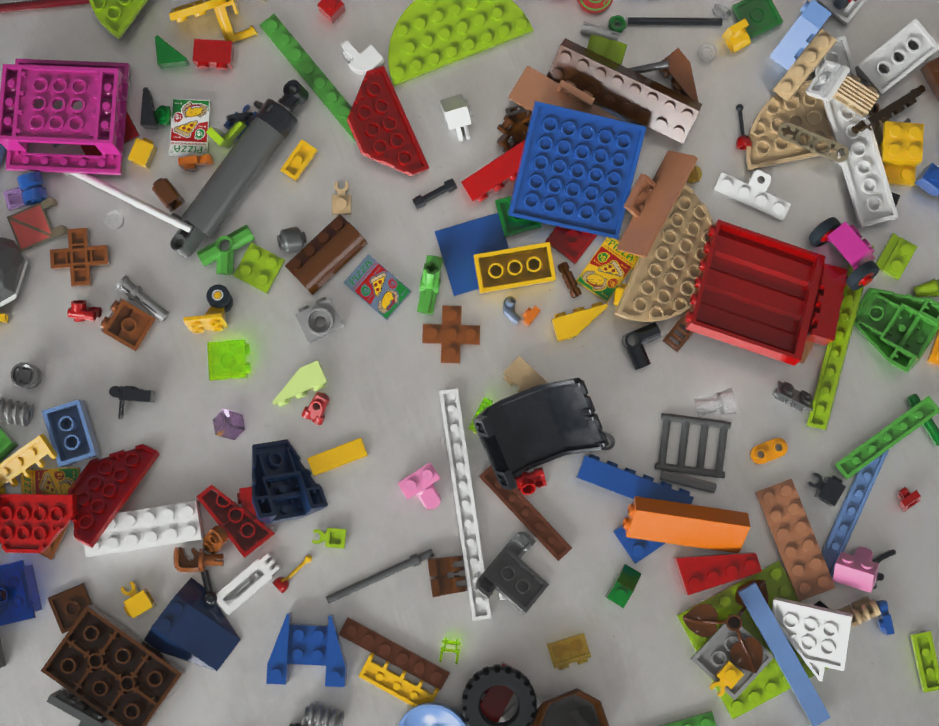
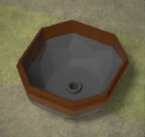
(571, 709)

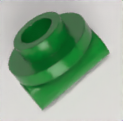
(163, 115)

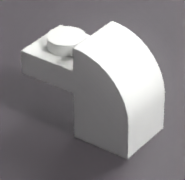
(362, 62)

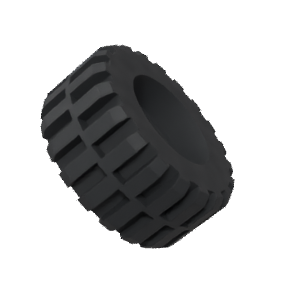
(499, 676)

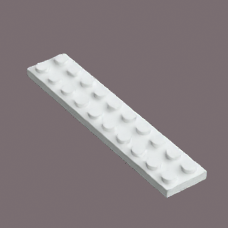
(864, 165)

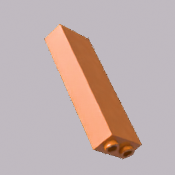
(686, 524)

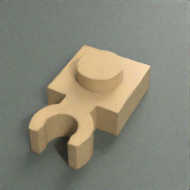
(341, 202)

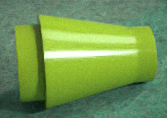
(927, 289)

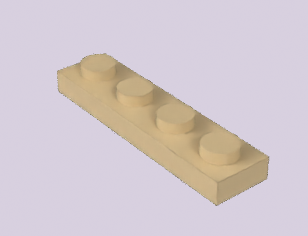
(805, 65)

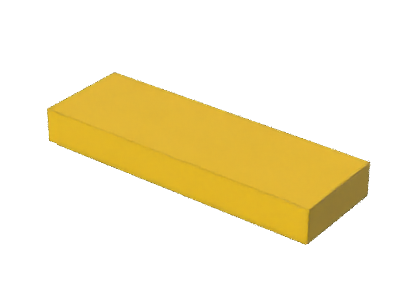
(337, 456)

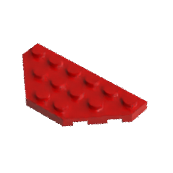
(383, 127)
(105, 488)
(34, 520)

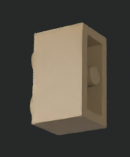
(522, 375)

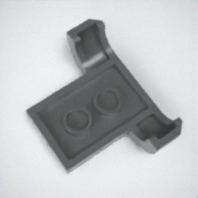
(512, 575)

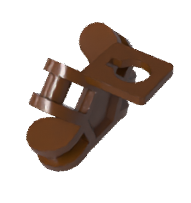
(518, 127)

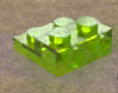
(228, 360)

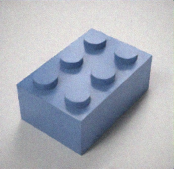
(71, 433)

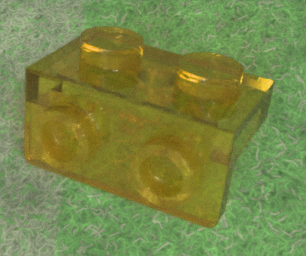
(569, 651)

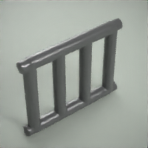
(705, 424)

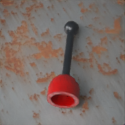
(743, 140)

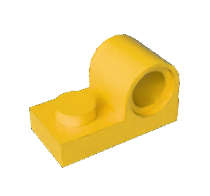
(736, 36)

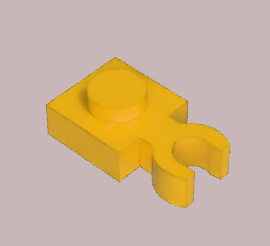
(728, 676)

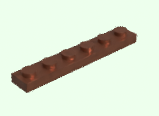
(528, 515)
(394, 653)

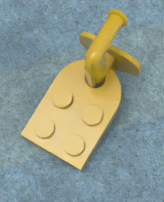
(201, 6)

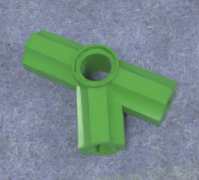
(225, 258)
(429, 284)

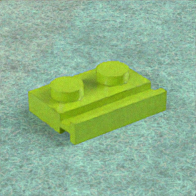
(895, 256)

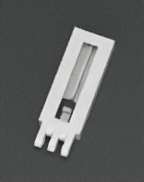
(242, 587)

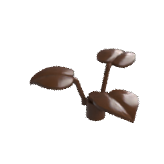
(703, 620)

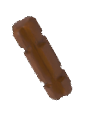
(569, 279)

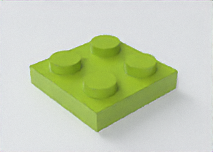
(259, 268)

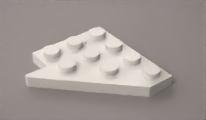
(816, 633)

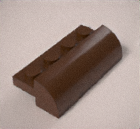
(326, 254)

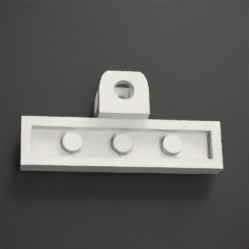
(753, 193)

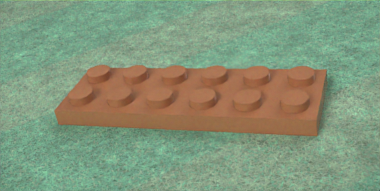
(795, 540)

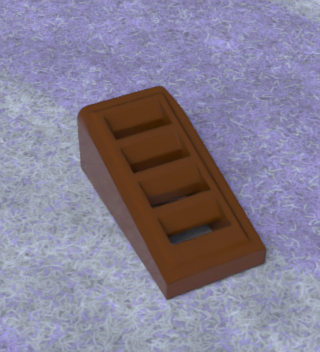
(669, 342)

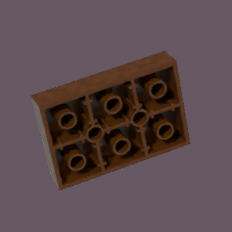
(112, 669)

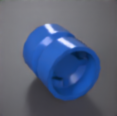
(32, 188)

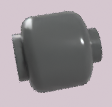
(291, 239)

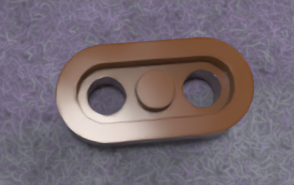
(215, 540)

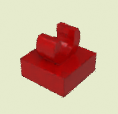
(908, 499)

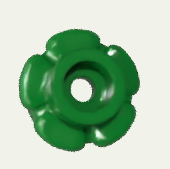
(617, 19)

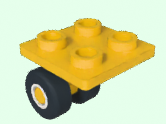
(214, 319)

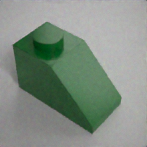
(623, 586)

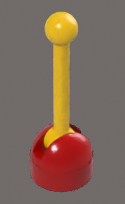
(282, 583)

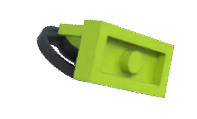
(226, 139)

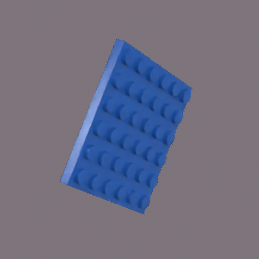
(576, 170)

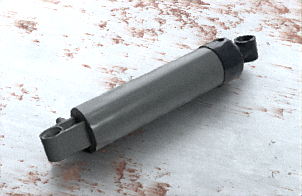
(239, 168)

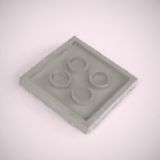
(716, 653)

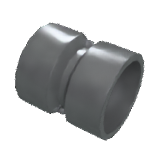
(26, 375)

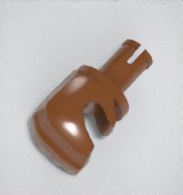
(198, 564)

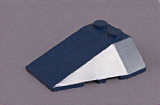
(282, 484)
(193, 629)

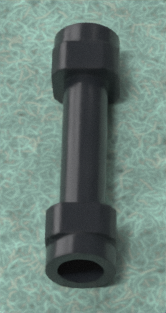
(420, 201)

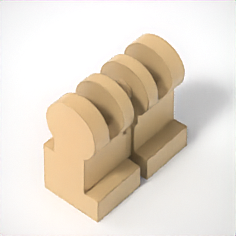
(862, 610)

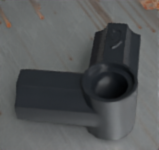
(643, 336)

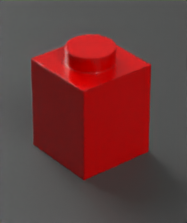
(331, 9)

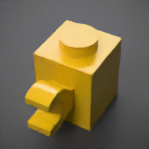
(138, 602)

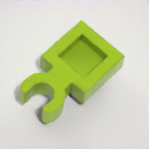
(334, 537)

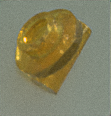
(695, 175)

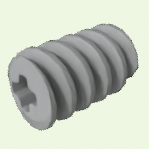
(15, 413)
(321, 718)

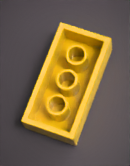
(514, 267)

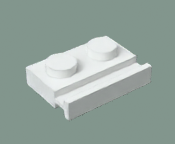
(827, 80)

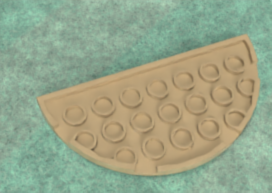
(802, 111)
(666, 277)

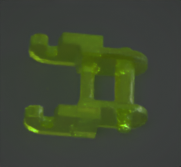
(443, 649)

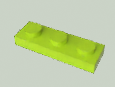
(926, 660)

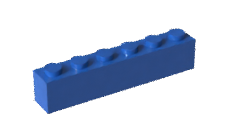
(627, 483)

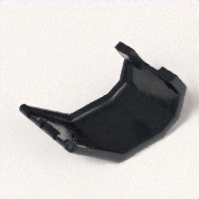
(539, 428)

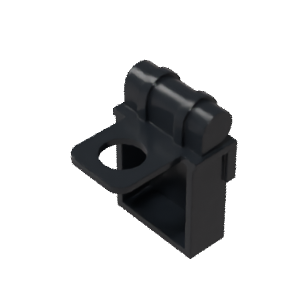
(130, 393)

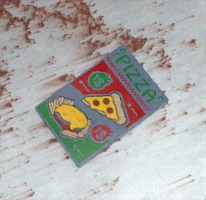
(377, 287)

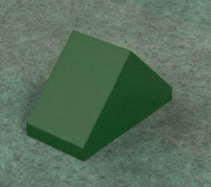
(168, 56)

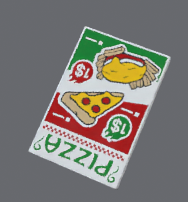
(188, 127)

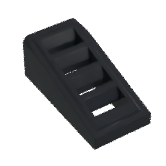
(148, 110)

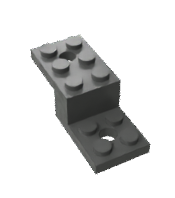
(77, 708)

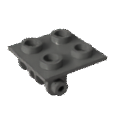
(802, 399)

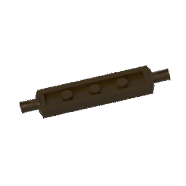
(885, 114)

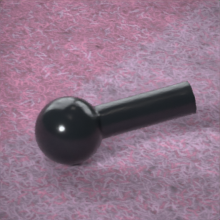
(210, 597)

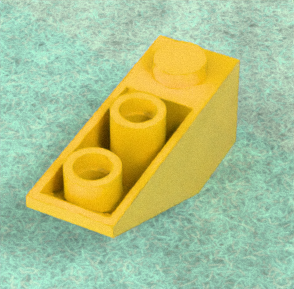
(573, 324)

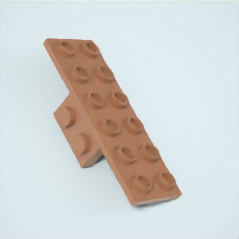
(537, 87)
(652, 202)

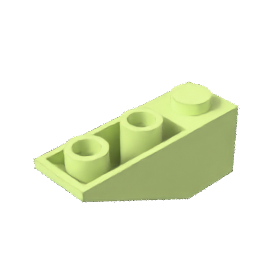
(304, 380)

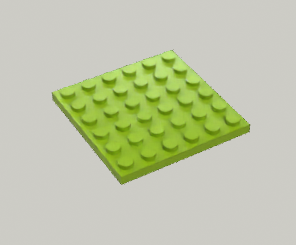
(770, 680)

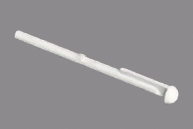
(134, 201)

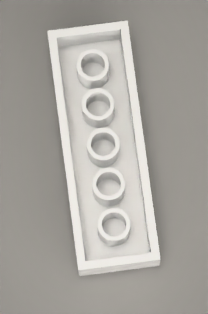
(150, 529)

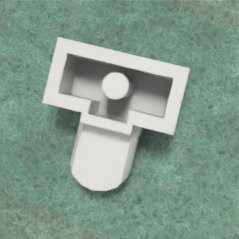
(457, 114)

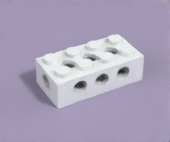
(913, 35)

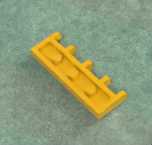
(23, 459)
(395, 683)

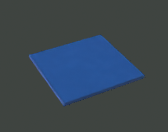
(462, 242)

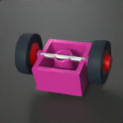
(849, 244)

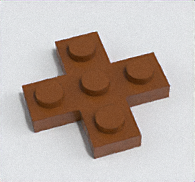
(79, 257)
(451, 334)

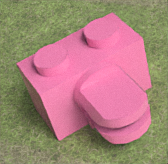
(421, 484)
(857, 569)

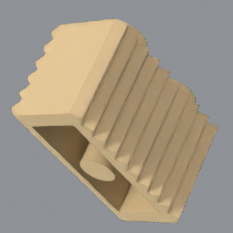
(856, 95)

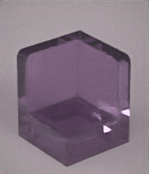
(228, 424)

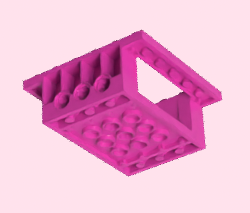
(99, 122)

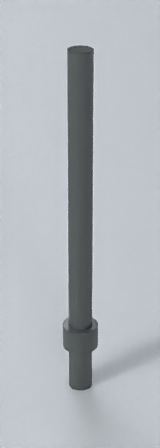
(414, 560)

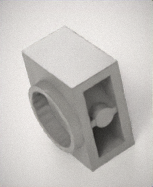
(322, 309)

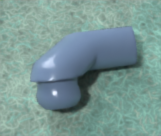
(509, 310)

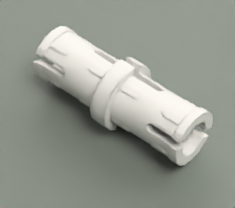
(589, 29)

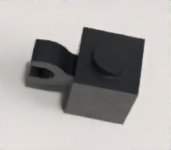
(828, 489)

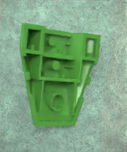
(898, 325)

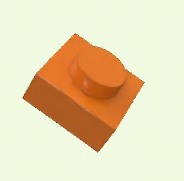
(530, 315)

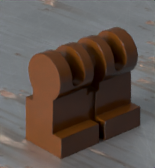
(442, 584)

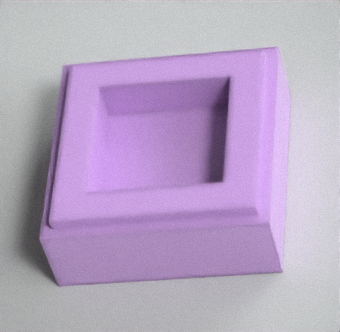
(14, 199)

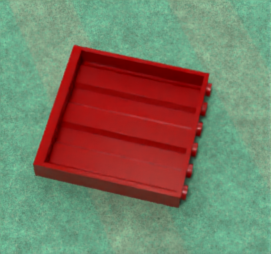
(755, 292)

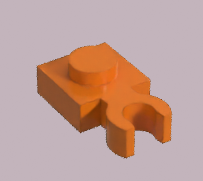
(191, 162)

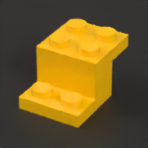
(901, 151)

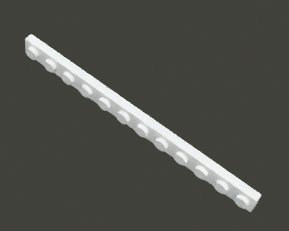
(464, 500)

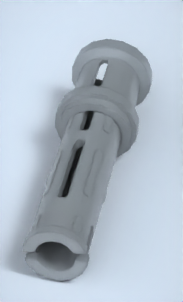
(135, 293)

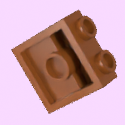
(127, 324)

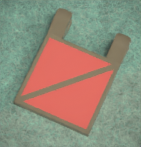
(33, 225)

